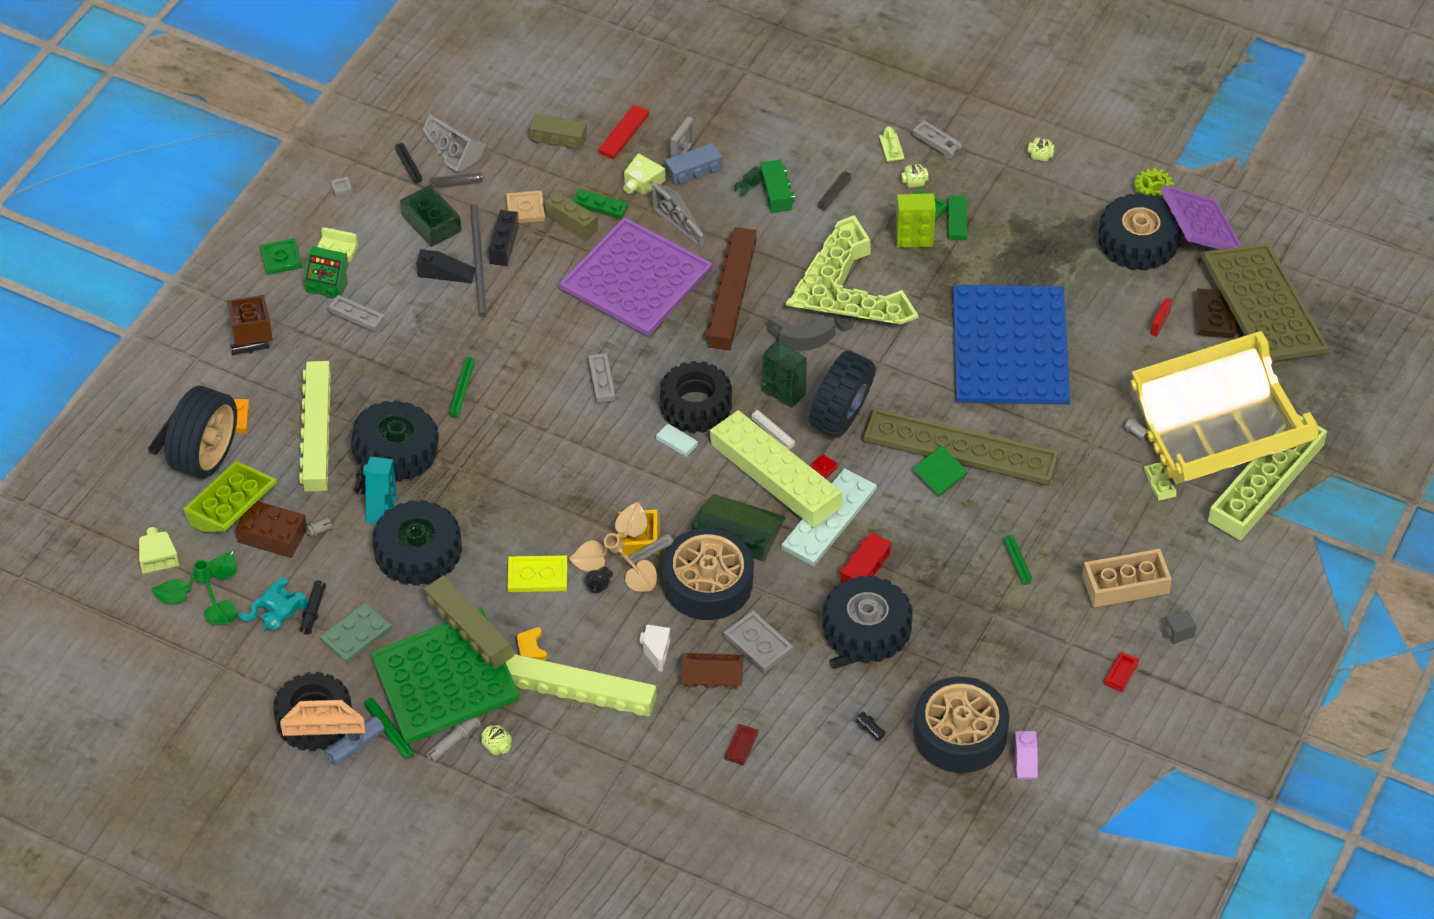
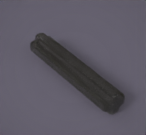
(456, 180)
(834, 190)

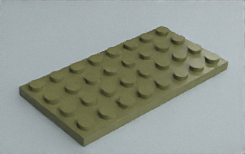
(1265, 300)

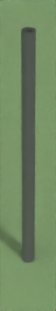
(478, 260)

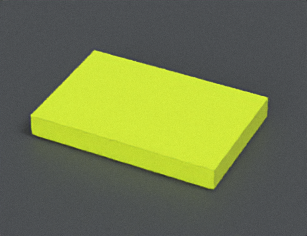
(537, 573)

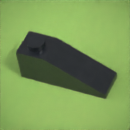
(443, 267)

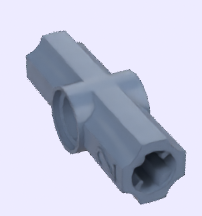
(347, 745)

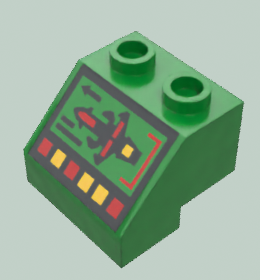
(326, 272)

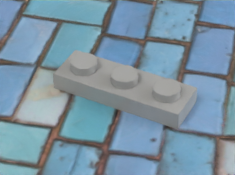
(356, 313)
(601, 378)

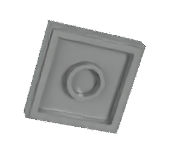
(683, 138)

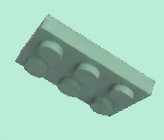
(355, 633)

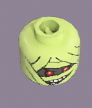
(1041, 149)
(914, 176)
(496, 739)

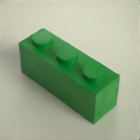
(776, 186)

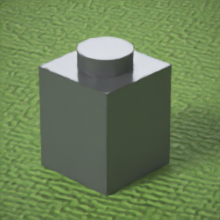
(1179, 627)

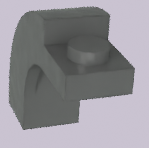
(803, 337)

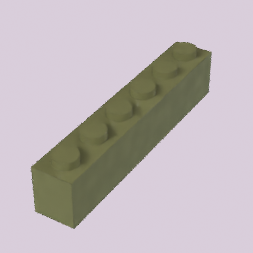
(469, 622)

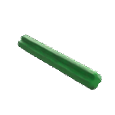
(461, 387)
(390, 730)

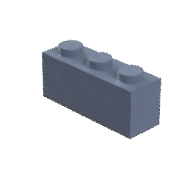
(693, 164)

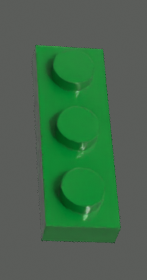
(600, 204)

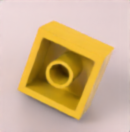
(651, 534)

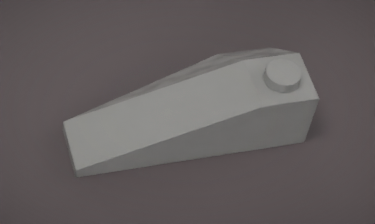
(454, 145)
(674, 210)

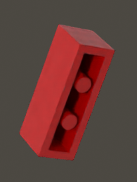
(868, 559)

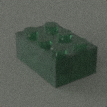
(430, 215)
(784, 374)

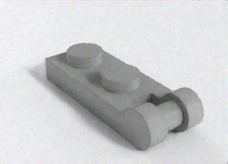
(937, 139)

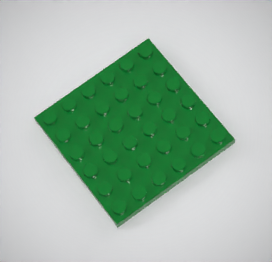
(440, 682)

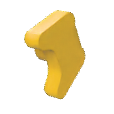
(528, 644)

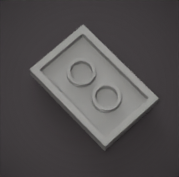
(758, 641)

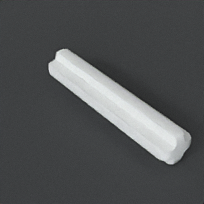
(773, 429)

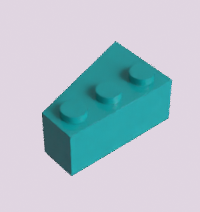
(380, 488)

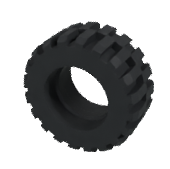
(695, 378)
(309, 688)

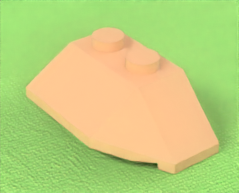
(322, 718)

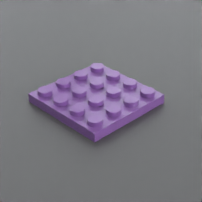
(1200, 219)

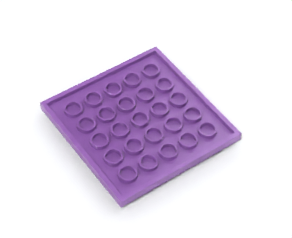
(636, 276)

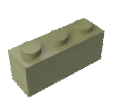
(558, 131)
(571, 216)

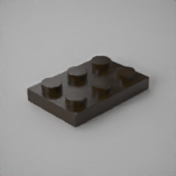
(1214, 314)

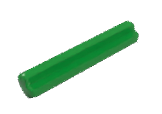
(1017, 559)

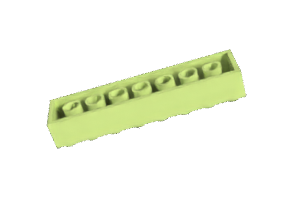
(776, 468)
(1260, 487)

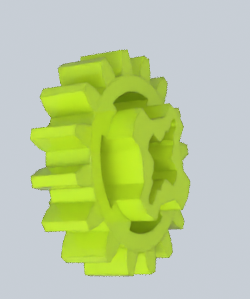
(1152, 182)

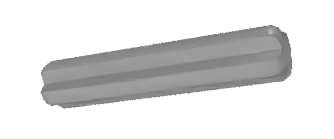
(651, 549)

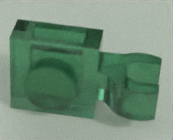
(750, 180)

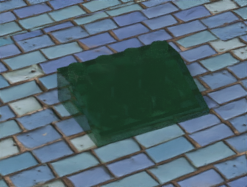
(751, 524)

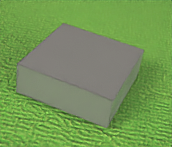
(341, 187)

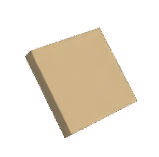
(528, 205)

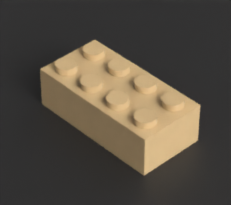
(1126, 578)

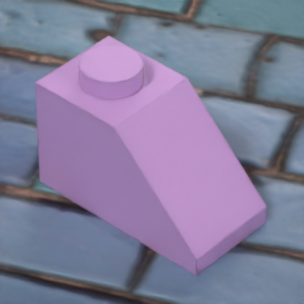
(1026, 754)

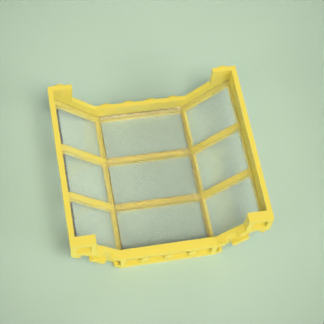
(1218, 409)

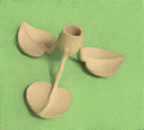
(632, 523)

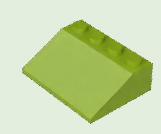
(227, 498)

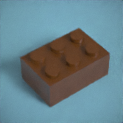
(249, 320)
(271, 529)

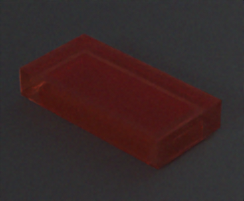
(741, 744)

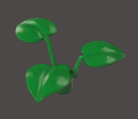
(222, 568)

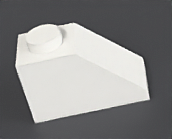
(656, 644)

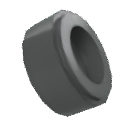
(844, 322)

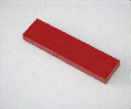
(623, 132)

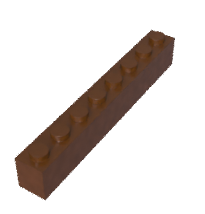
(732, 289)

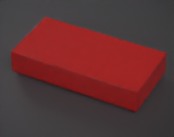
(1161, 317)
(1121, 672)

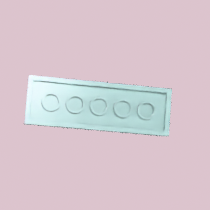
(812, 543)

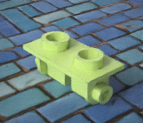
(891, 145)

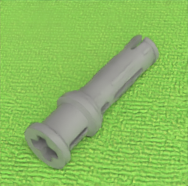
(459, 732)

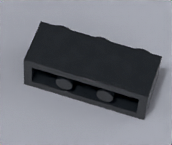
(503, 237)

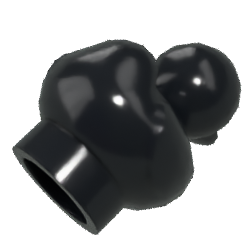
(598, 579)

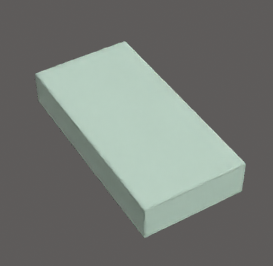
(677, 440)

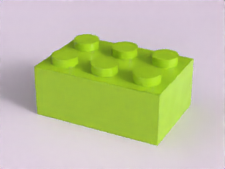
(915, 220)

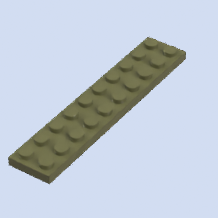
(964, 445)

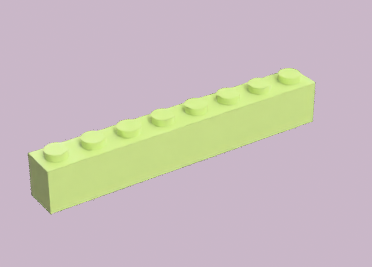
(316, 426)
(582, 685)

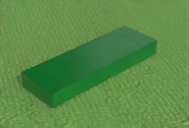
(957, 217)

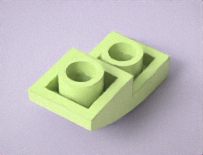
(1160, 481)

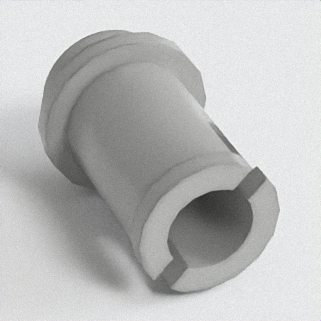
(1138, 430)
(316, 528)

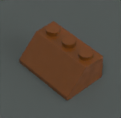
(712, 670)

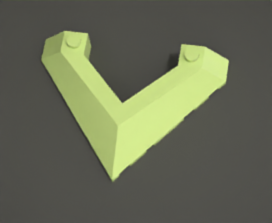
(824, 281)

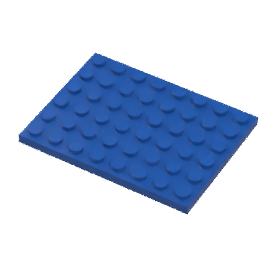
(1010, 344)

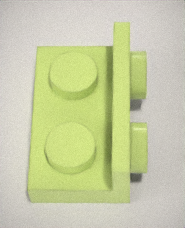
(339, 241)

